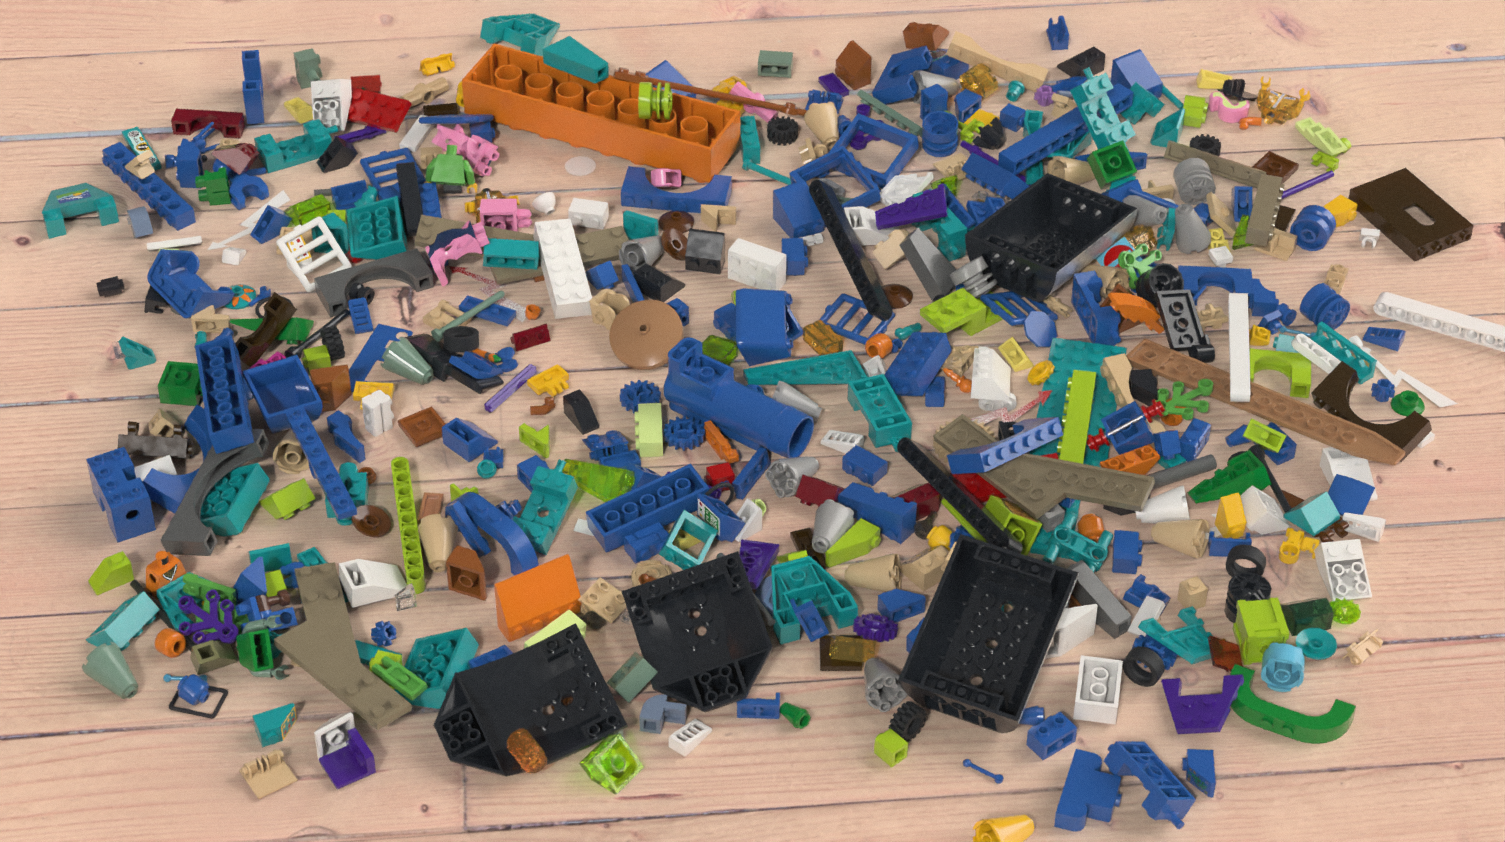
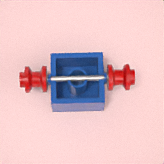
(1127, 428)

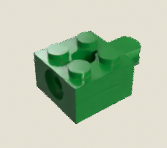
(180, 384)

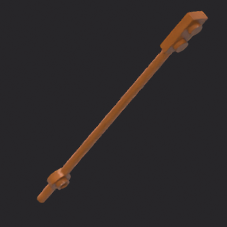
(639, 76)

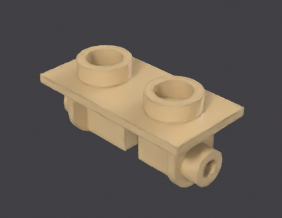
(1368, 642)

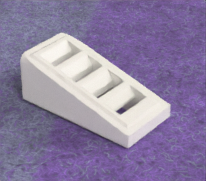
(846, 440)
(1373, 529)
(686, 747)

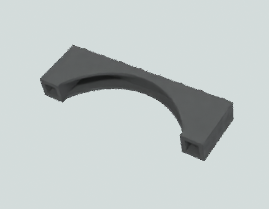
(185, 531)

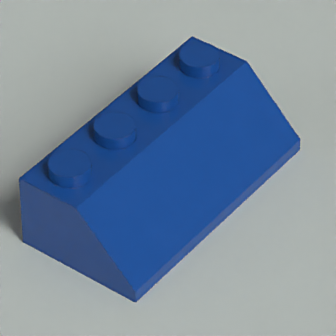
(993, 177)

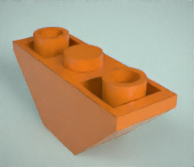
(1135, 461)

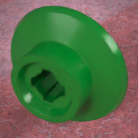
(1407, 403)

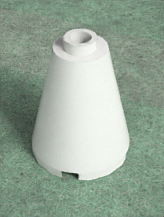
(1165, 507)

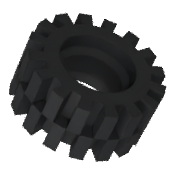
(782, 130)
(1206, 144)
(334, 344)
(908, 720)

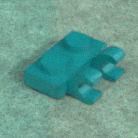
(1167, 230)

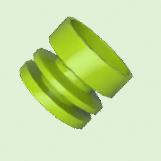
(654, 100)

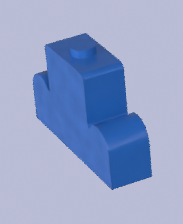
(1087, 793)

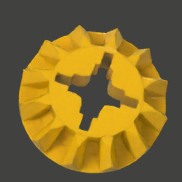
(1040, 372)

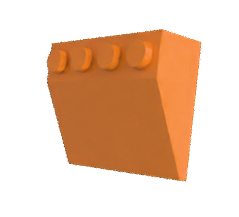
(536, 598)

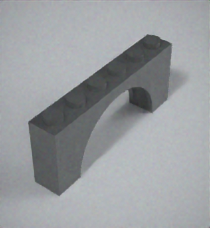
(404, 267)

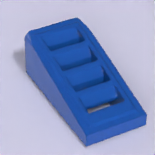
(360, 315)
(1385, 337)
(935, 392)

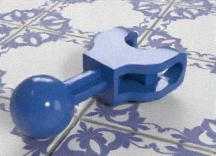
(243, 186)

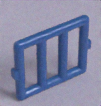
(456, 119)
(375, 181)
(1002, 298)
(854, 335)

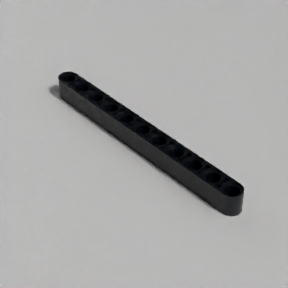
(850, 250)
(957, 495)

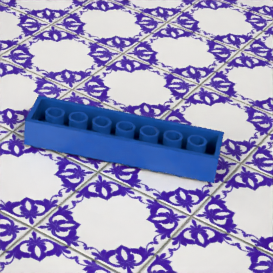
(224, 394)

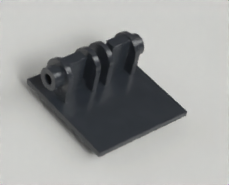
(1236, 87)

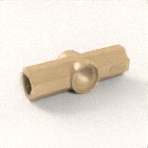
(427, 92)

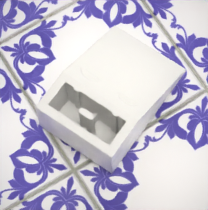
(331, 102)
(864, 226)
(1338, 462)
(1343, 569)
(369, 581)
(1074, 628)

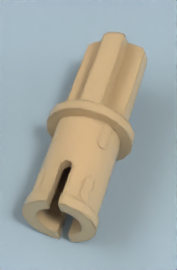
(1056, 305)

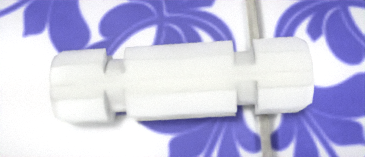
(810, 240)

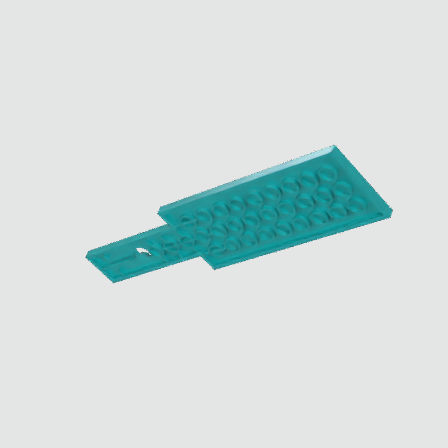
(1066, 357)

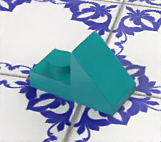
(136, 354)

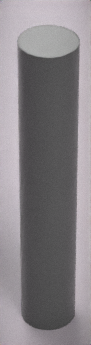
(1183, 471)

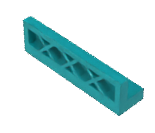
(1343, 354)

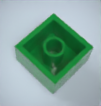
(1111, 164)

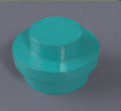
(486, 469)

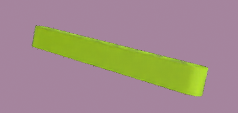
(408, 524)

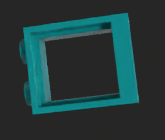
(694, 527)

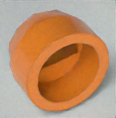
(532, 312)

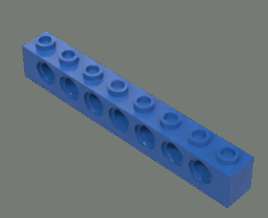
(151, 188)

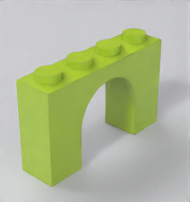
(1291, 364)

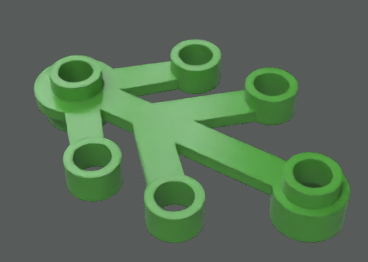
(1127, 261)
(1205, 388)

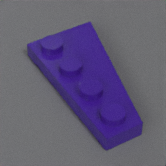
(920, 208)
(757, 559)

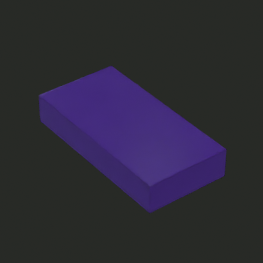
(833, 84)

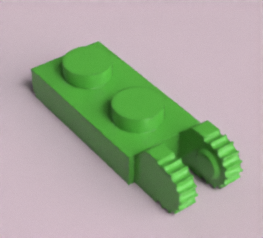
(199, 587)
(400, 678)

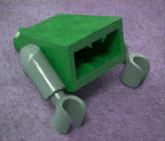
(255, 649)

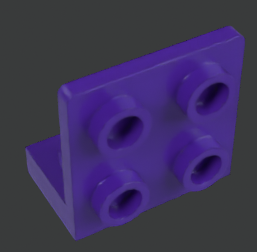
(349, 762)

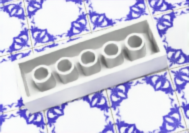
(562, 268)

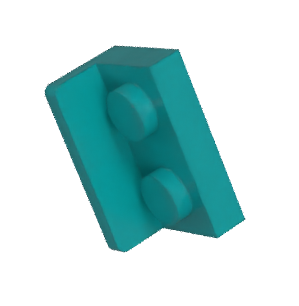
(639, 225)

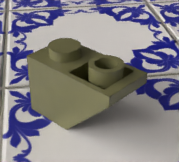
(211, 656)

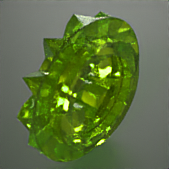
(1352, 614)

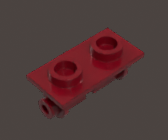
(530, 337)

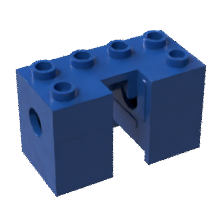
(121, 494)

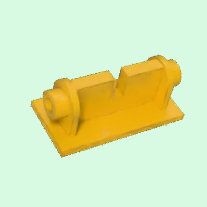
(429, 65)

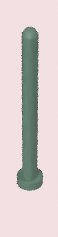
(438, 333)

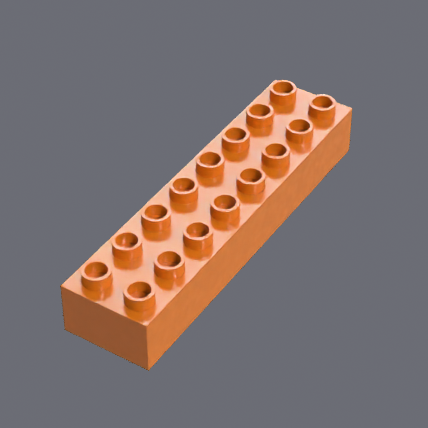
(600, 115)

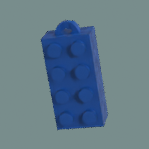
(918, 363)

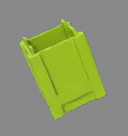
(1257, 627)

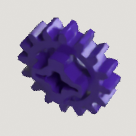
(875, 627)

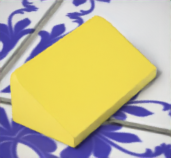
(1015, 355)

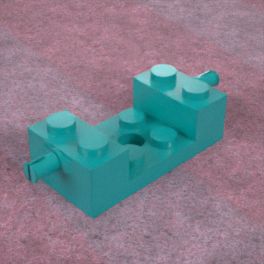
(1092, 97)
(308, 146)
(950, 234)
(886, 422)
(553, 493)

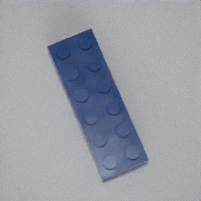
(646, 505)

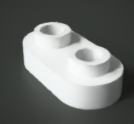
(992, 405)

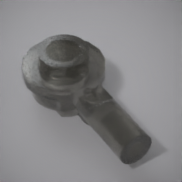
(923, 527)
(593, 620)

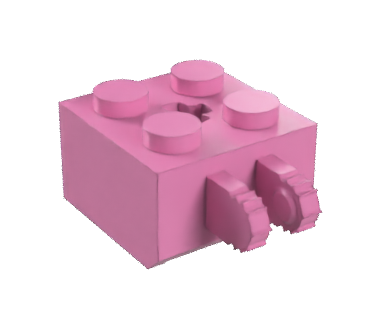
(504, 214)

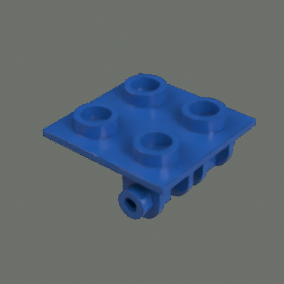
(816, 97)
(610, 440)

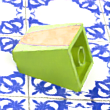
(1015, 520)

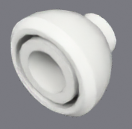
(545, 203)

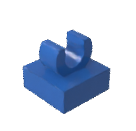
(1271, 322)
(495, 456)

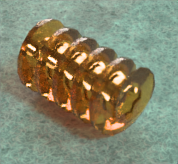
(526, 751)

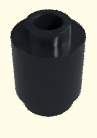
(110, 286)

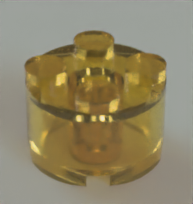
(979, 81)

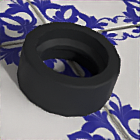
(461, 339)
(1245, 552)
(1137, 674)

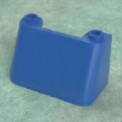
(176, 281)
(762, 325)

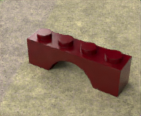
(190, 120)

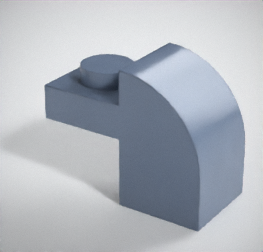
(139, 221)
(659, 710)

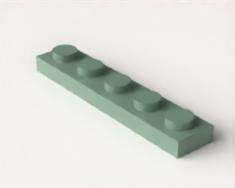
(890, 114)

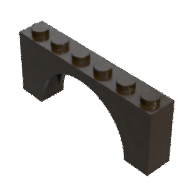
(1334, 396)

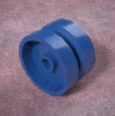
(1313, 227)

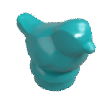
(367, 197)

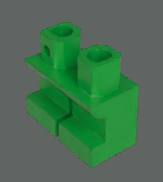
(216, 185)

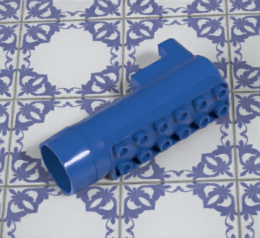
(707, 392)

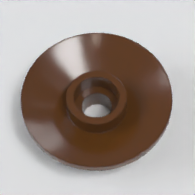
(676, 220)
(674, 243)
(898, 295)
(371, 521)

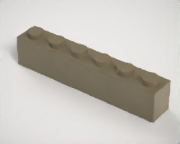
(1265, 210)

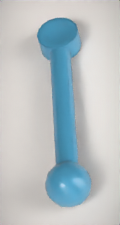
(1283, 329)
(167, 678)

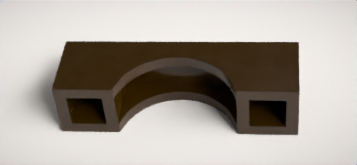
(276, 315)

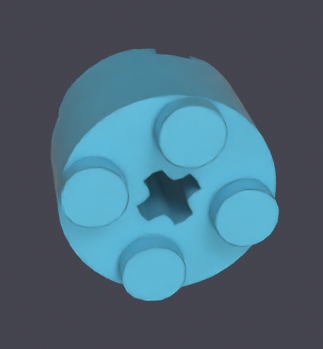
(1283, 667)

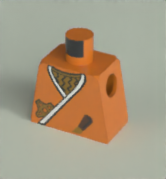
(163, 571)

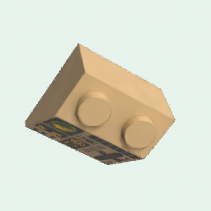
(925, 567)

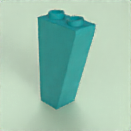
(576, 60)

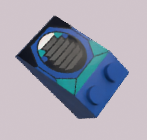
(946, 65)

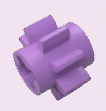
(1044, 95)

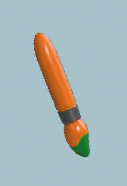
(492, 357)

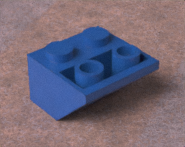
(188, 164)
(466, 439)

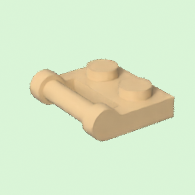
(437, 318)

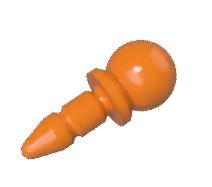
(964, 384)

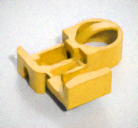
(1294, 543)

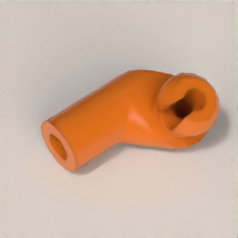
(1244, 122)

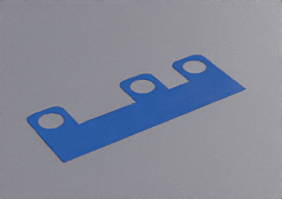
(373, 351)

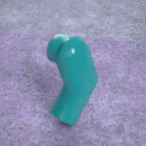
(906, 332)

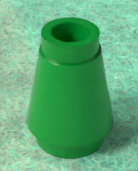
(795, 715)

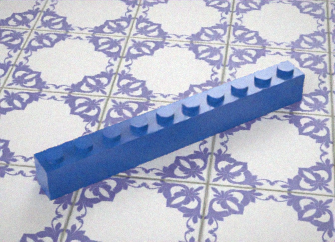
(1057, 134)

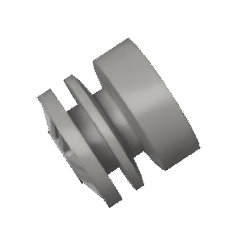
(1193, 181)
(973, 278)

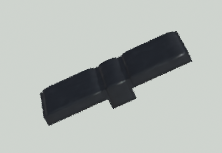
(436, 355)

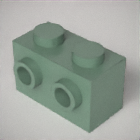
(775, 63)

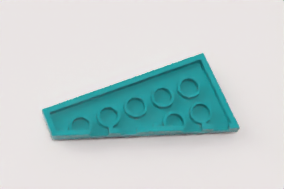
(823, 369)

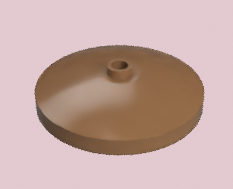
(645, 334)

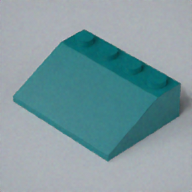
(377, 229)
(234, 499)
(437, 660)

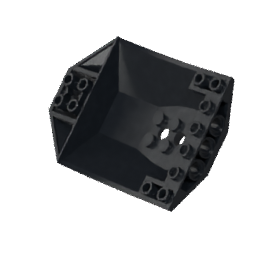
(706, 668)
(510, 695)

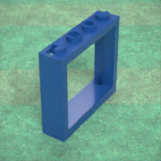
(883, 131)
(832, 159)

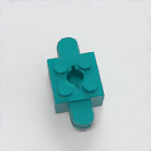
(357, 487)

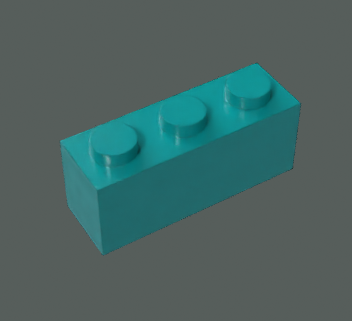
(749, 139)
(511, 253)

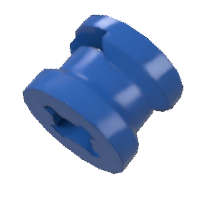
(1288, 315)

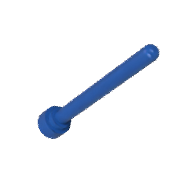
(1164, 203)

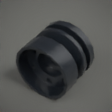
(1159, 278)
(1245, 587)

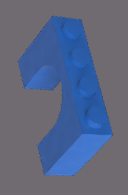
(895, 82)
(253, 87)
(1232, 279)

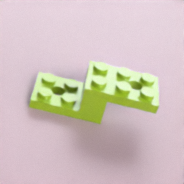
(961, 311)

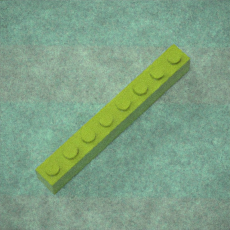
(1077, 416)

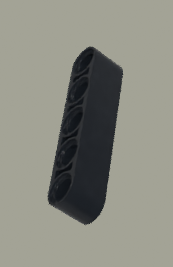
(409, 196)

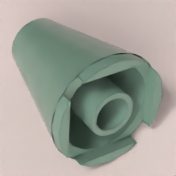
(407, 362)
(111, 670)

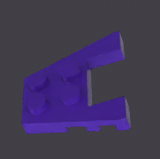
(1201, 712)

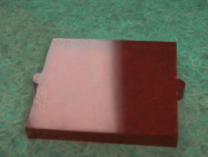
(369, 82)
(1224, 653)

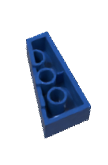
(891, 515)

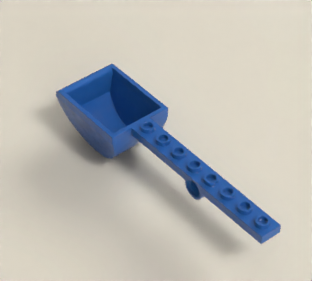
(292, 402)

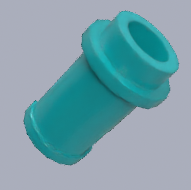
(201, 337)

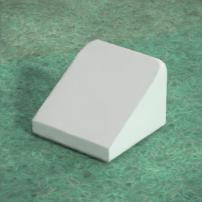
(233, 255)

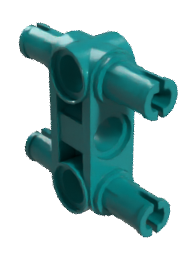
(1076, 545)

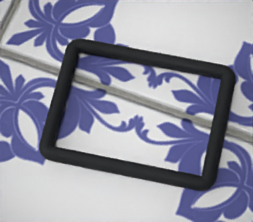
(211, 716)

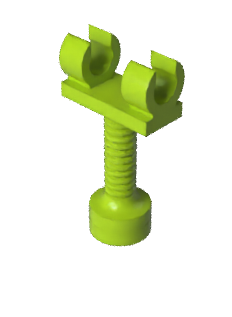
(966, 130)
(1329, 160)

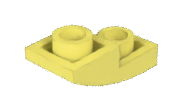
(1218, 239)

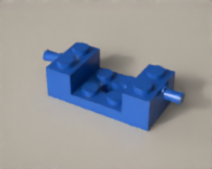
(1098, 321)
(1167, 795)

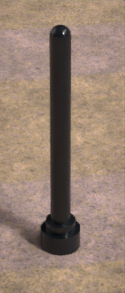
(297, 350)
(1258, 451)

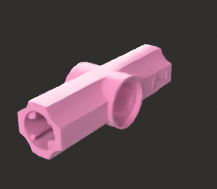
(765, 114)

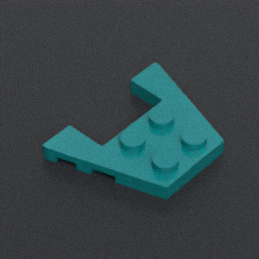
(169, 598)
(1187, 642)

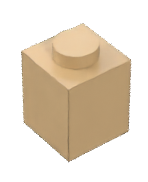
(1192, 593)

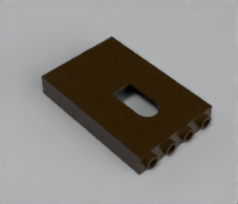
(1383, 205)

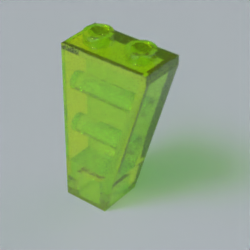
(600, 480)

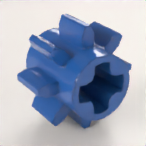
(1383, 390)
(383, 633)

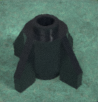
(991, 136)

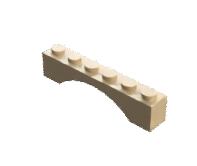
(968, 51)
(1117, 373)

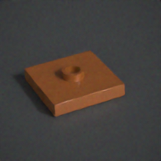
(422, 426)

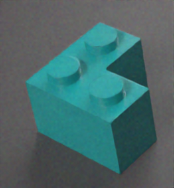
(1142, 102)

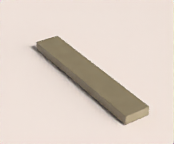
(1217, 165)

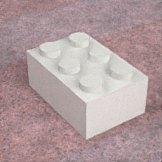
(756, 265)
(1098, 689)

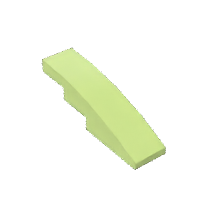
(1320, 137)

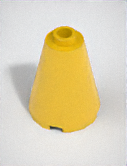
(1004, 829)

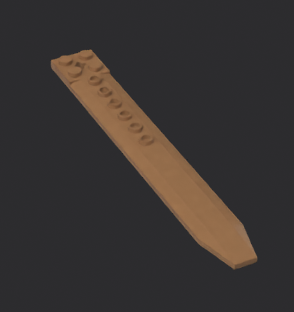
(1268, 404)

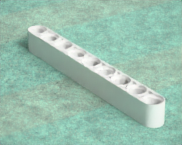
(1441, 320)
(1239, 347)

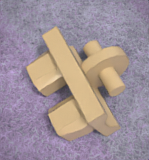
(811, 153)
(1212, 317)

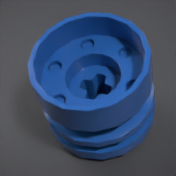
(940, 134)
(1324, 305)

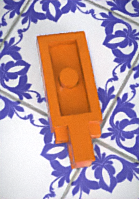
(719, 443)

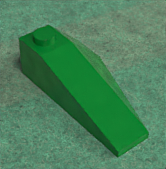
(294, 330)
(1237, 477)

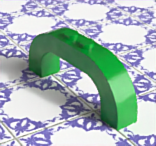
(1288, 722)

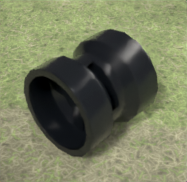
(359, 291)

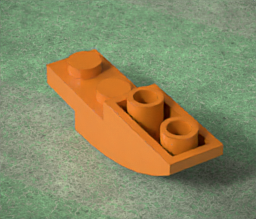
(1136, 309)

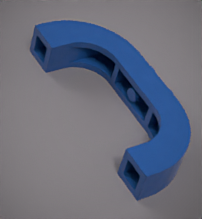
(501, 528)

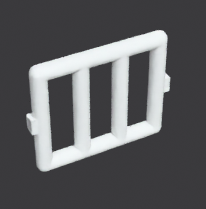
(327, 236)

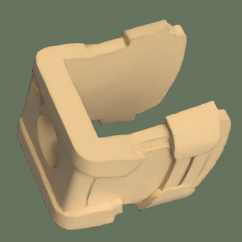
(612, 305)

